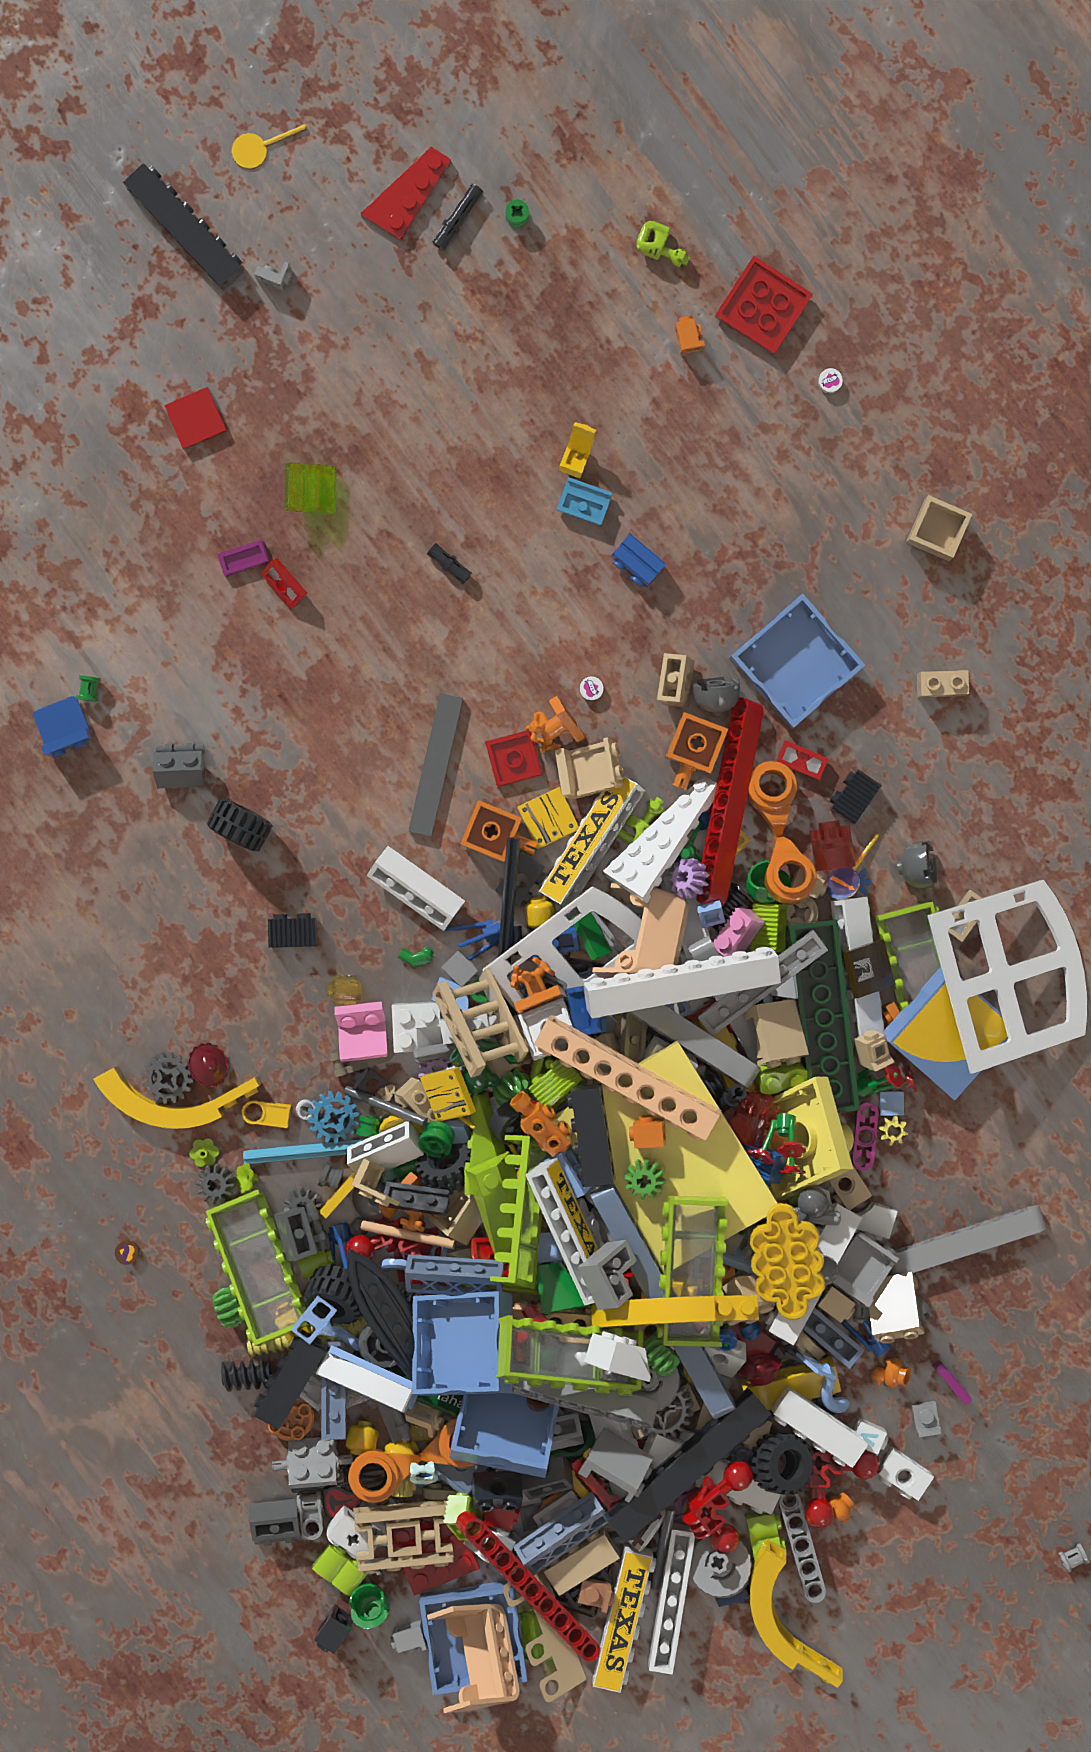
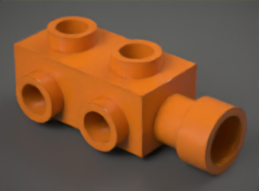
(550, 1127)

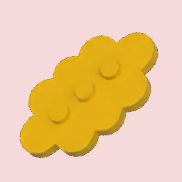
(787, 1261)

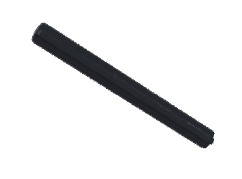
(509, 896)

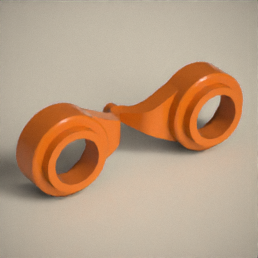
(776, 812)
(398, 1464)

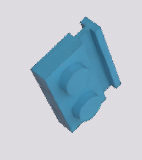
(584, 501)

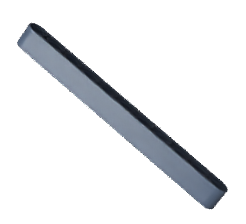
(647, 1273)

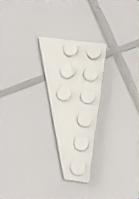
(658, 847)

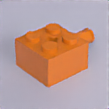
(682, 750)
(506, 825)

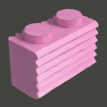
(738, 932)

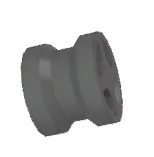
(330, 1177)

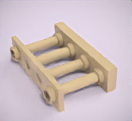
(464, 1038)

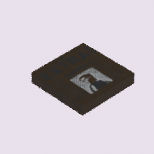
(868, 968)

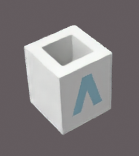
(873, 1434)

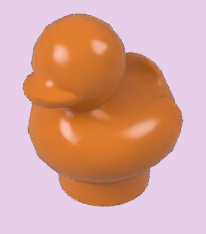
(894, 1375)
(842, 1507)

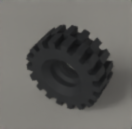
(453, 1178)

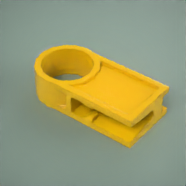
(273, 1114)

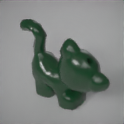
(487, 1077)

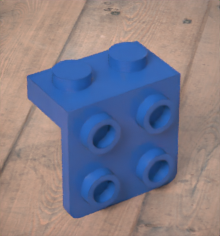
(62, 727)

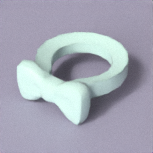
(429, 1468)

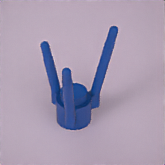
(490, 933)
(339, 1235)
(873, 1345)

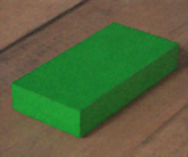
(591, 937)

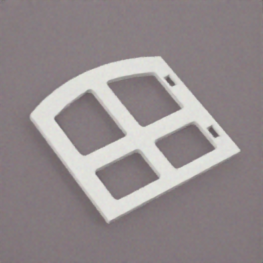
(540, 943)
(1002, 976)

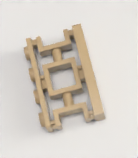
(398, 1517)

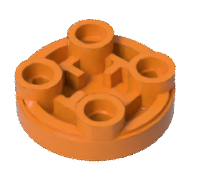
(297, 1422)

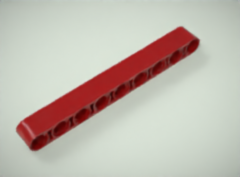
(730, 799)
(521, 1580)

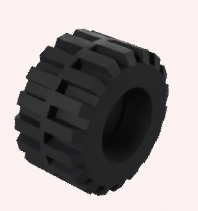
(239, 825)
(334, 1287)
(797, 1467)

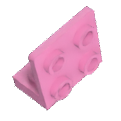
(361, 1031)

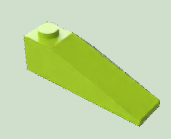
(483, 1143)
(489, 1194)

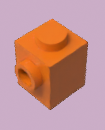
(648, 1132)

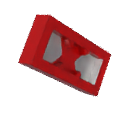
(284, 583)
(802, 760)

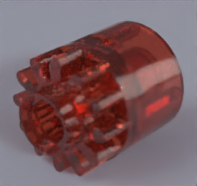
(832, 846)
(753, 1118)

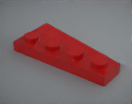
(403, 199)

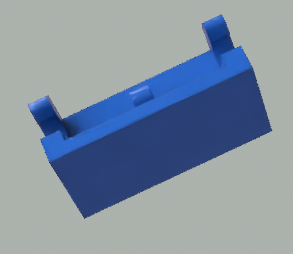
(579, 1015)

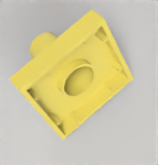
(818, 1131)

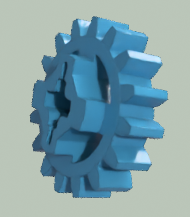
(324, 1121)

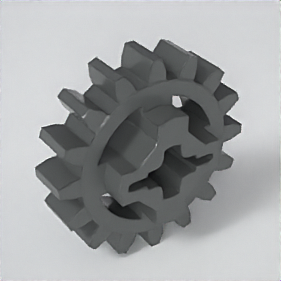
(160, 1069)

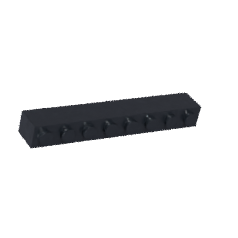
(687, 1465)

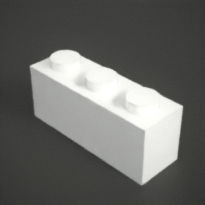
(386, 1148)

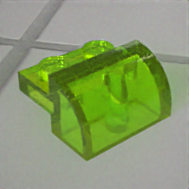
(310, 488)

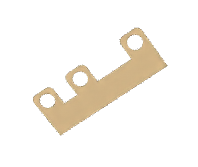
(567, 1663)

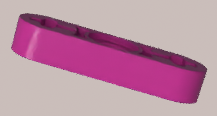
(858, 1152)

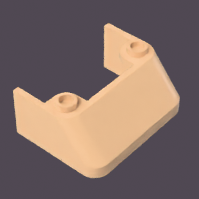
(659, 933)
(486, 1653)

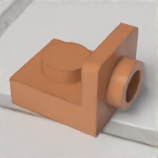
(596, 1594)

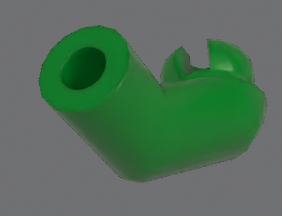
(417, 959)

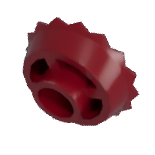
(208, 1064)
(760, 1369)

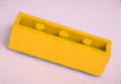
(798, 1377)

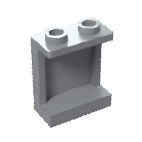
(864, 1268)
(618, 1462)

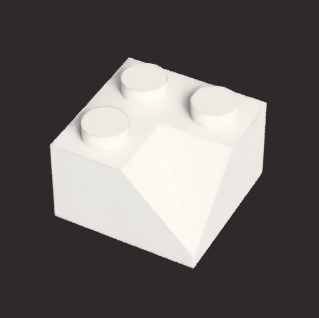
(415, 1025)
(618, 1355)

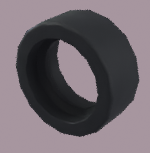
(501, 1120)

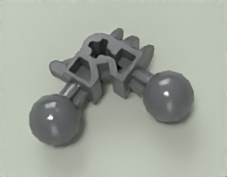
(812, 1204)

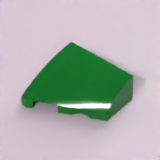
(557, 1289)

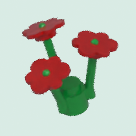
(868, 1084)
(785, 1126)

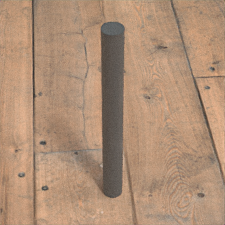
(386, 1106)
(662, 1547)

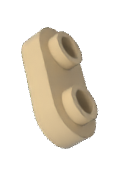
(809, 1346)

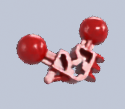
(368, 1246)
(710, 1497)
(818, 1510)

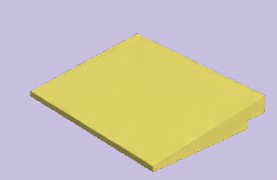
(690, 1165)

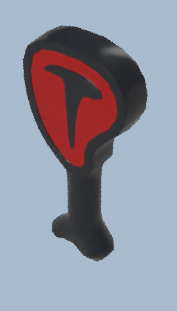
(336, 1497)

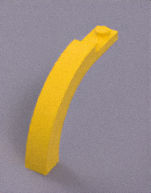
(143, 1109)
(677, 1310)
(770, 1628)

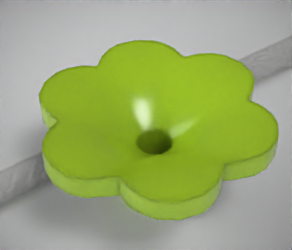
(204, 1146)
(245, 1178)

